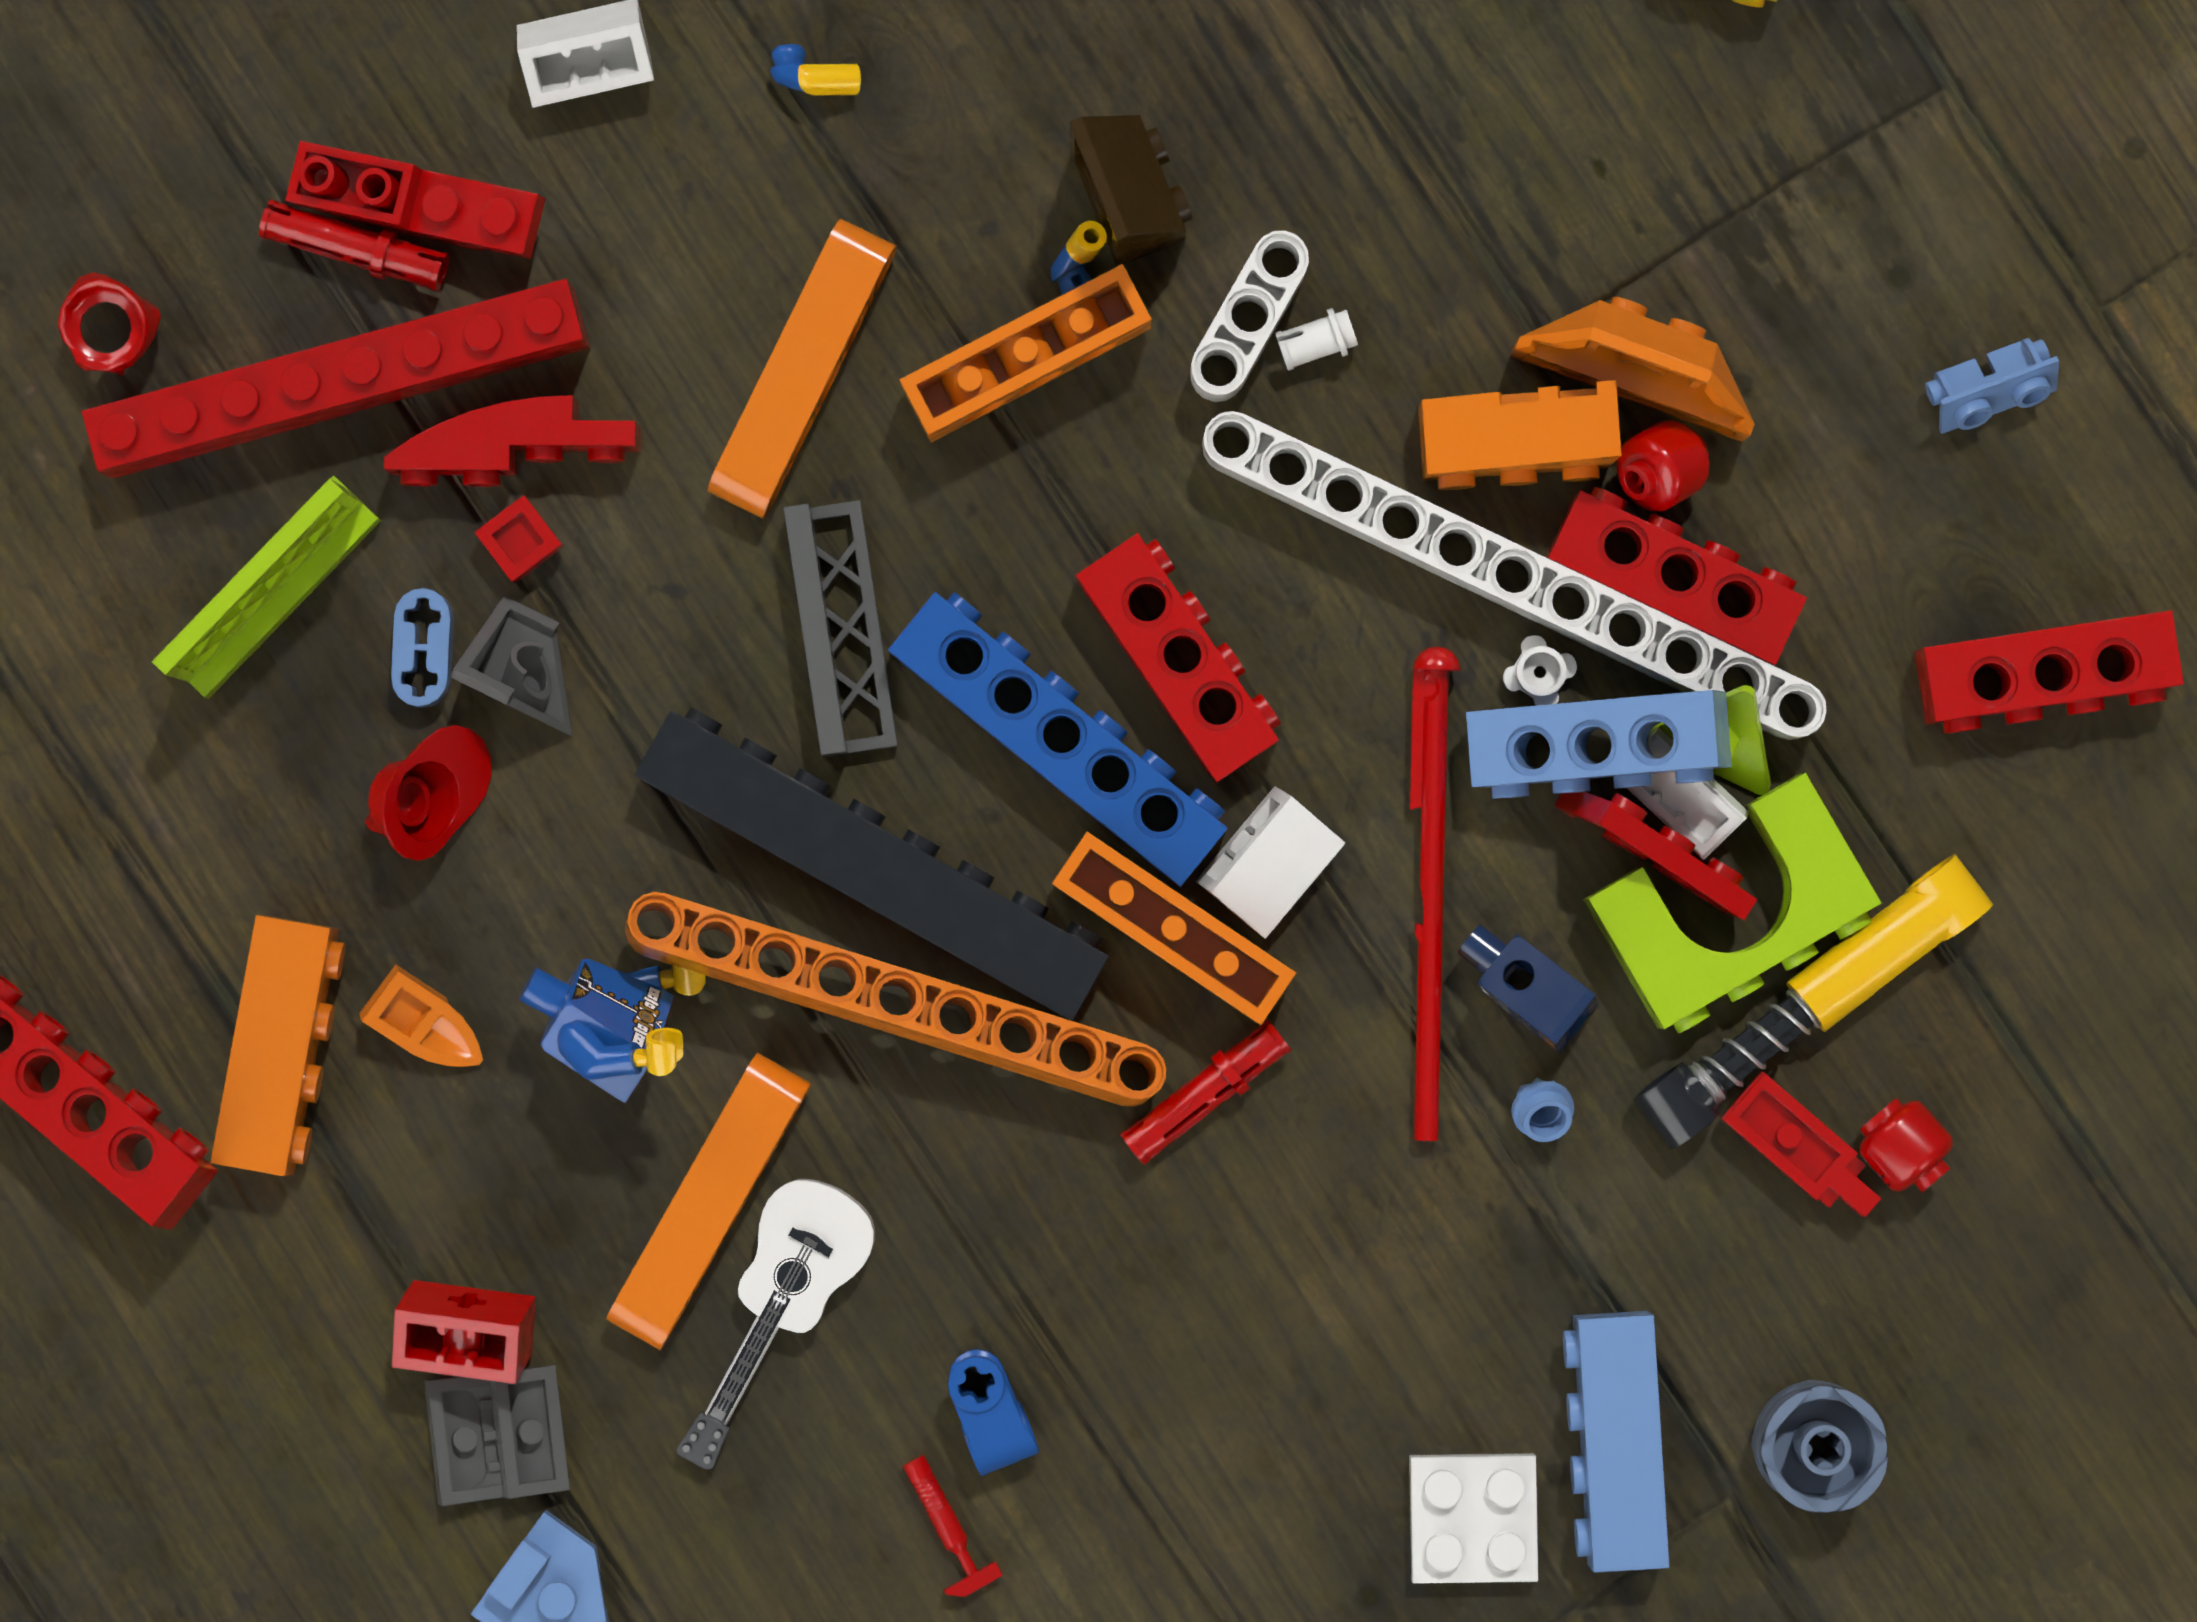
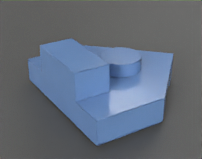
(547, 1579)

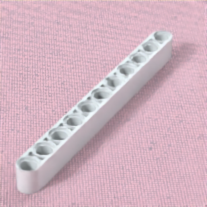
(1479, 573)

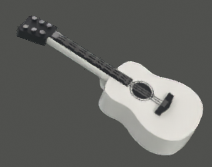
(807, 1248)

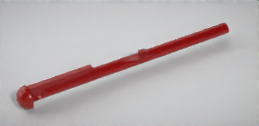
(1429, 793)

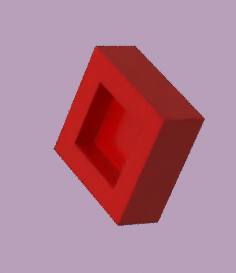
(519, 539)

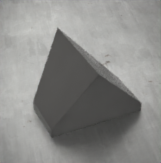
(518, 664)

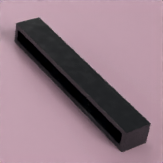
(871, 864)

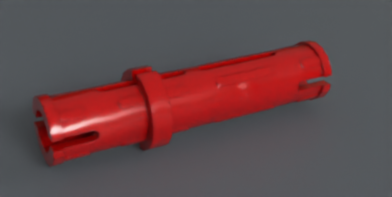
(377, 252)
(1206, 1091)

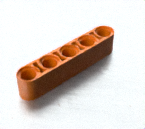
(802, 368)
(708, 1201)

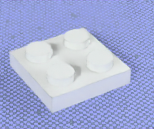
(1473, 1518)

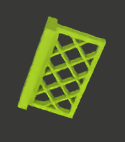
(268, 588)

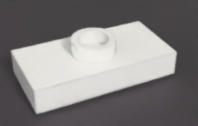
(1695, 810)

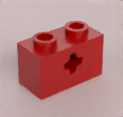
(463, 1331)

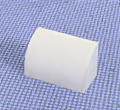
(584, 52)
(1270, 861)

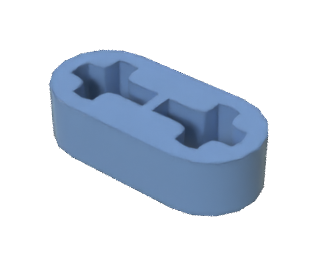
(407, 647)

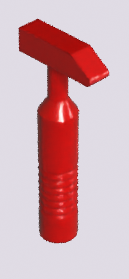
(948, 1528)

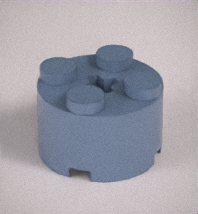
(1856, 1443)

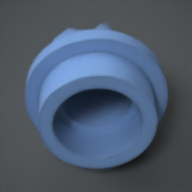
(1543, 1110)

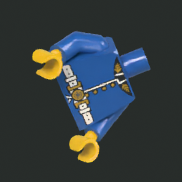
(611, 1021)

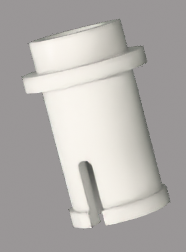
(1317, 339)

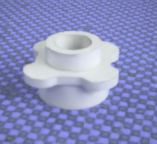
(1535, 654)

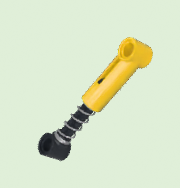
(1819, 996)

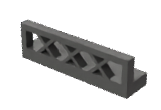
(817, 634)

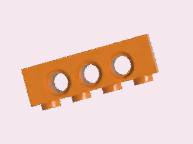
(1026, 353)

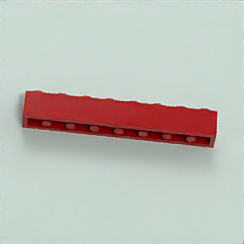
(336, 379)

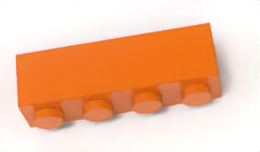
(1173, 928)
(277, 1046)

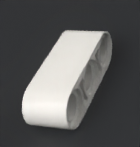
(1254, 286)

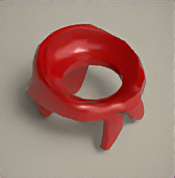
(101, 288)

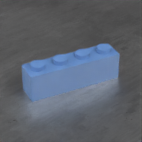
(1619, 1441)

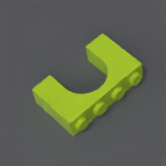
(1820, 895)

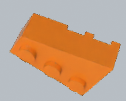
(1519, 435)

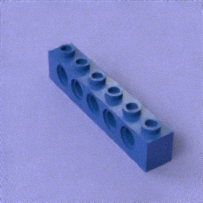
(924, 651)

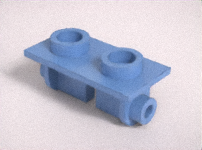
(2020, 378)

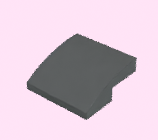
(496, 1437)

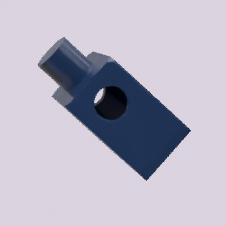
(1553, 1003)

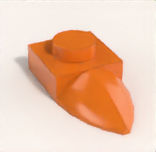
(421, 1021)

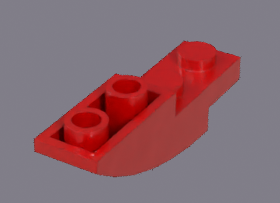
(415, 200)
(487, 439)

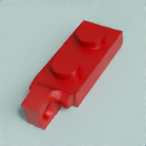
(1799, 1145)

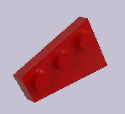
(1668, 849)

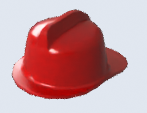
(430, 792)

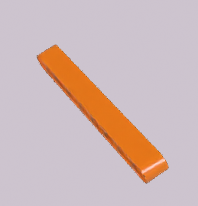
(926, 996)

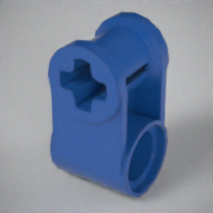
(993, 1421)

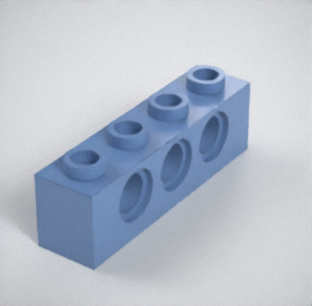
(1501, 736)

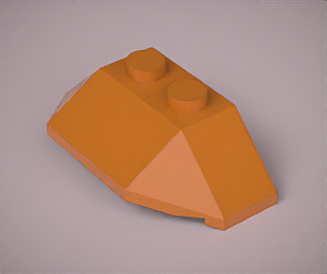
(1651, 361)

